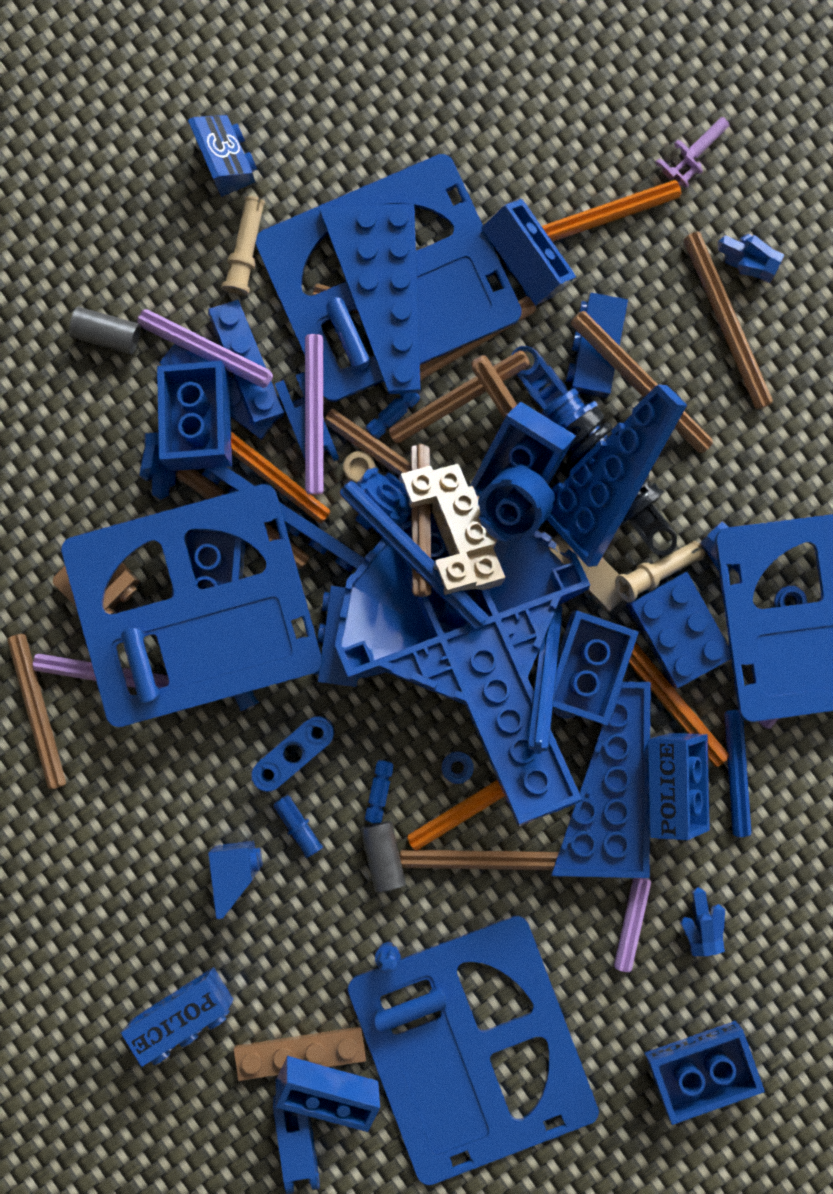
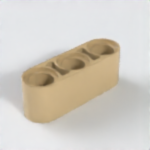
(600, 577)

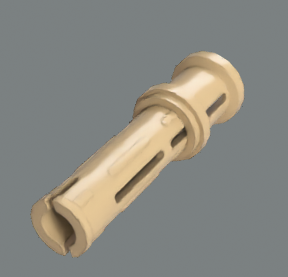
(242, 260)
(648, 575)

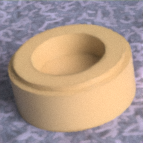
(356, 465)

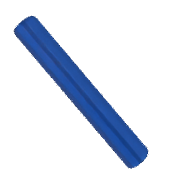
(737, 774)

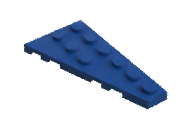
(380, 269)
(609, 477)
(609, 824)

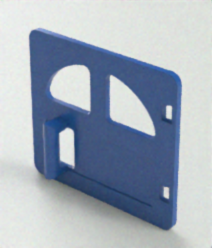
(451, 276)
(209, 638)
(784, 644)
(442, 1070)

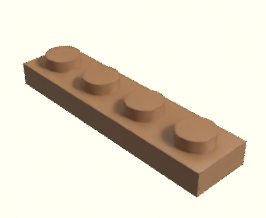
(322, 1048)

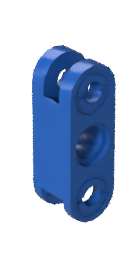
(296, 414)
(280, 765)
(296, 1148)

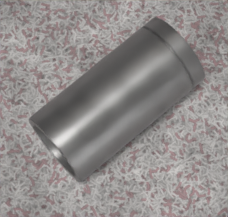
(104, 330)
(383, 856)

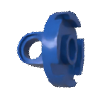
(387, 494)

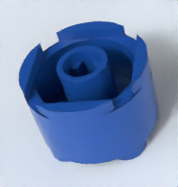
(515, 504)

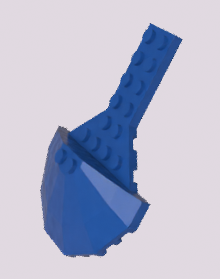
(482, 668)

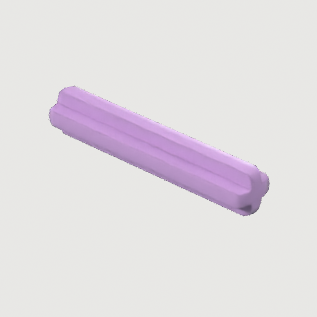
(632, 924)

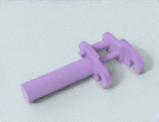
(692, 153)

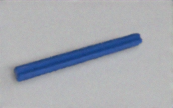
(410, 552)
(545, 686)

